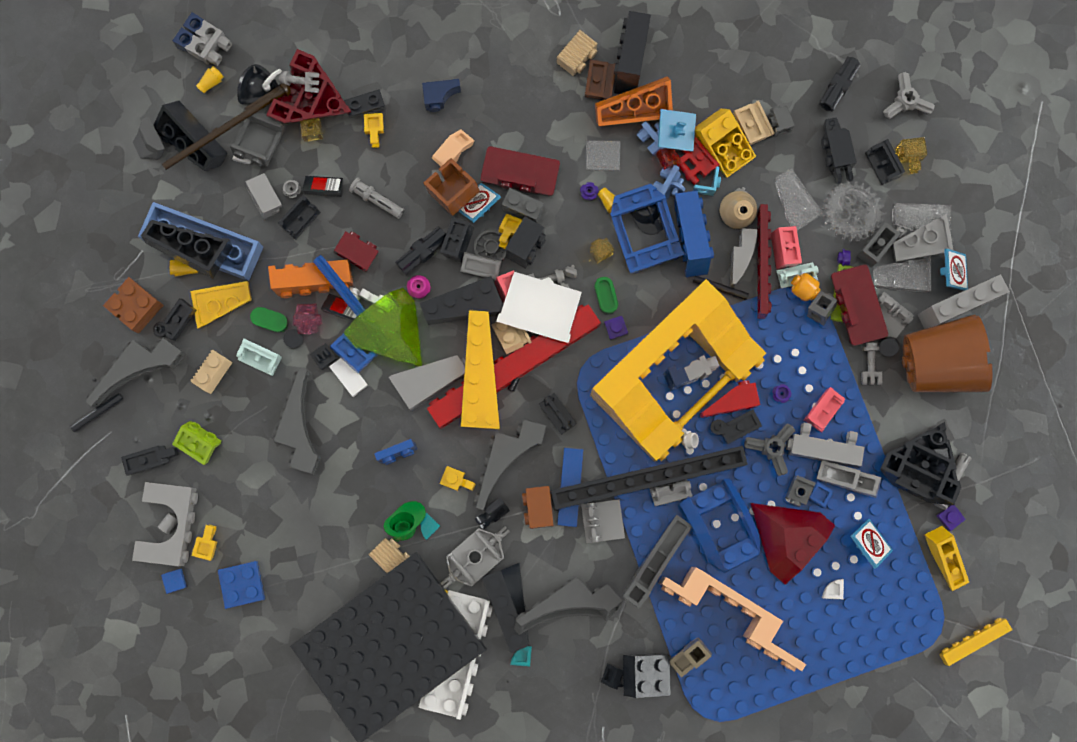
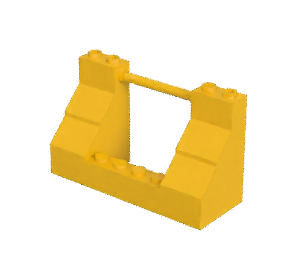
(715, 328)

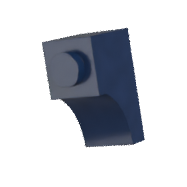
(438, 92)

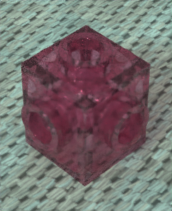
(307, 318)

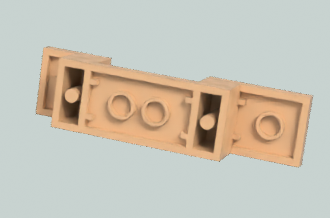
(760, 630)

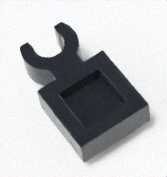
(493, 513)

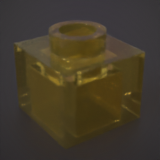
(313, 133)
(601, 249)

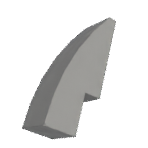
(742, 255)
(849, 478)

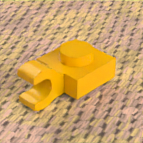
(374, 125)
(508, 228)
(454, 479)
(205, 546)

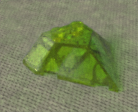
(389, 328)

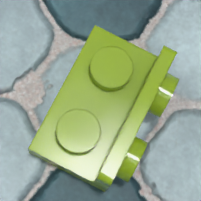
(196, 442)

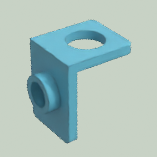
(709, 190)

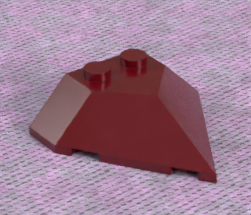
(307, 105)
(790, 537)

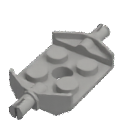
(491, 553)

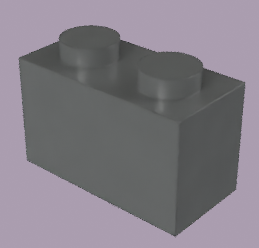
(522, 206)
(878, 244)

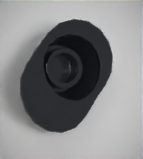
(648, 219)

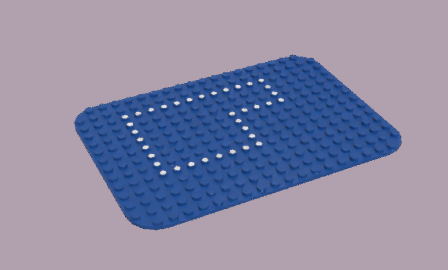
(883, 610)

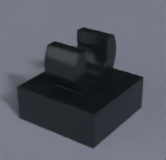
(323, 356)
(612, 676)

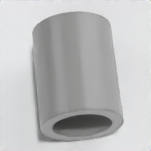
(168, 523)

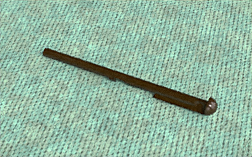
(282, 89)

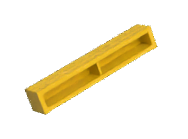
(976, 641)

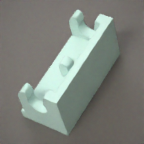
(258, 357)

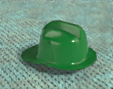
(405, 520)

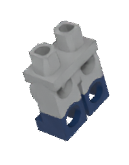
(201, 40)
(696, 369)

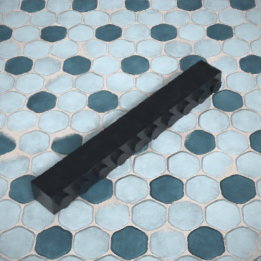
(649, 478)

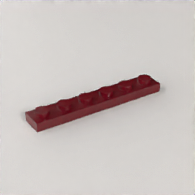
(763, 269)

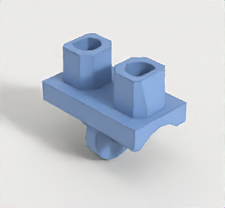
(647, 132)
(672, 184)

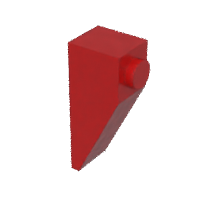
(739, 398)

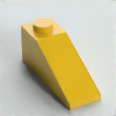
(947, 556)

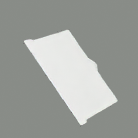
(540, 307)

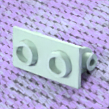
(786, 275)

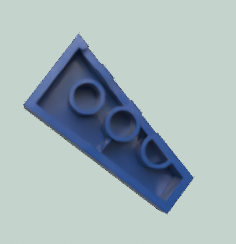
(693, 233)

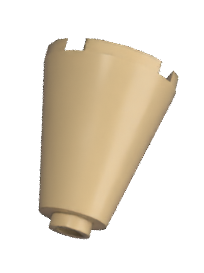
(731, 207)

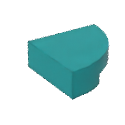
(429, 526)
(522, 657)

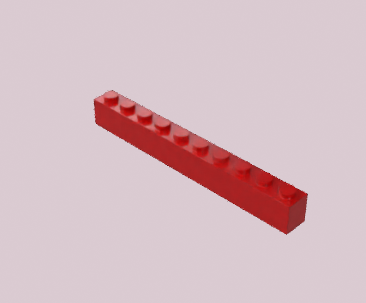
(516, 365)

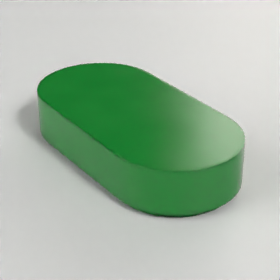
(606, 295)
(269, 319)

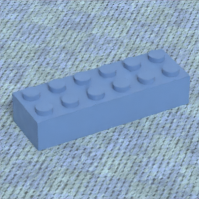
(241, 258)

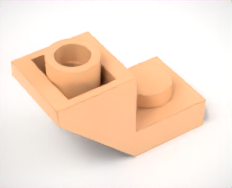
(453, 147)

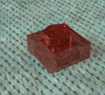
(668, 158)

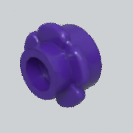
(589, 186)
(844, 257)
(786, 393)

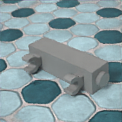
(826, 450)

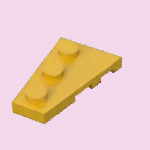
(218, 301)

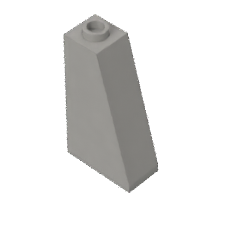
(427, 381)

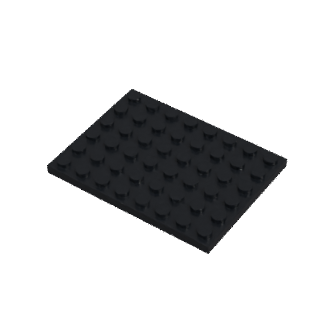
(388, 647)

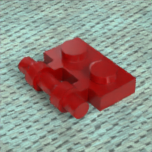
(701, 160)

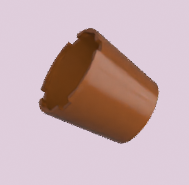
(948, 357)

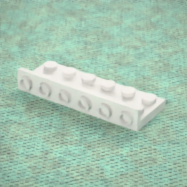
(451, 694)

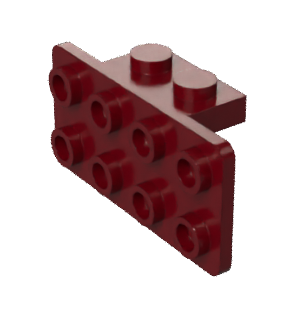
(520, 171)
(859, 305)

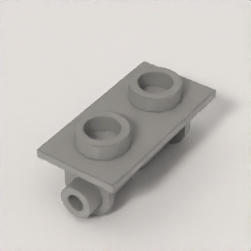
(671, 492)

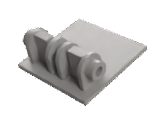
(894, 314)
(603, 521)

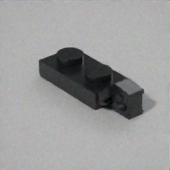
(147, 459)

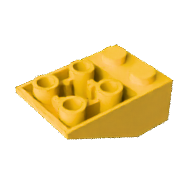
(725, 141)

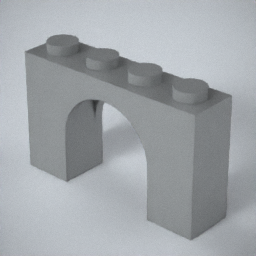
(963, 302)
(174, 550)

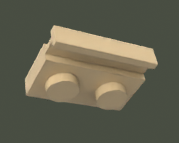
(753, 122)
(510, 337)

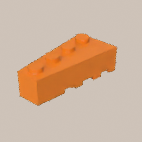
(636, 105)
(306, 278)

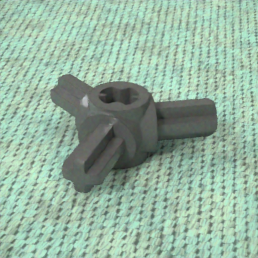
(779, 442)

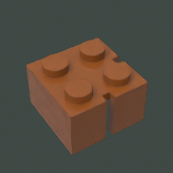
(454, 191)
(133, 305)
(539, 507)

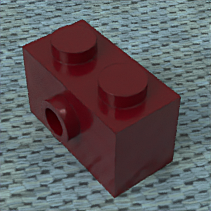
(356, 251)

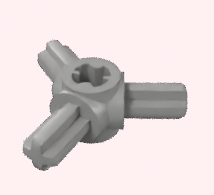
(905, 93)

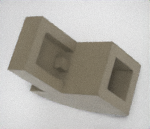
(691, 656)

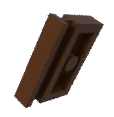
(600, 80)

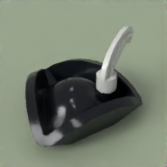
(256, 83)

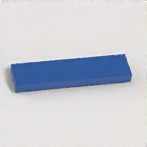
(570, 476)

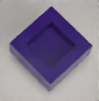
(616, 327)
(951, 517)

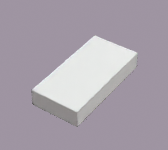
(349, 378)

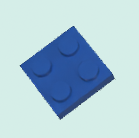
(403, 449)
(241, 584)

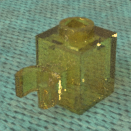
(912, 151)

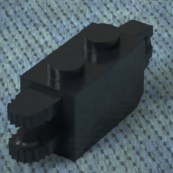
(838, 149)

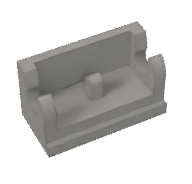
(263, 196)

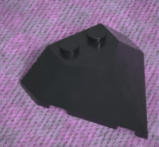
(925, 467)

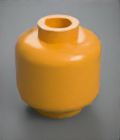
(805, 287)

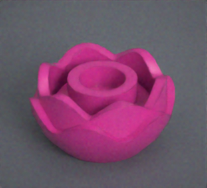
(418, 292)

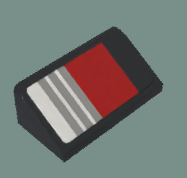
(323, 186)
(338, 307)

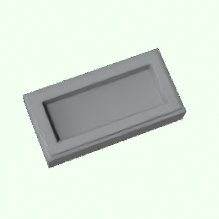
(480, 266)

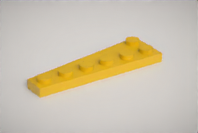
(479, 390)

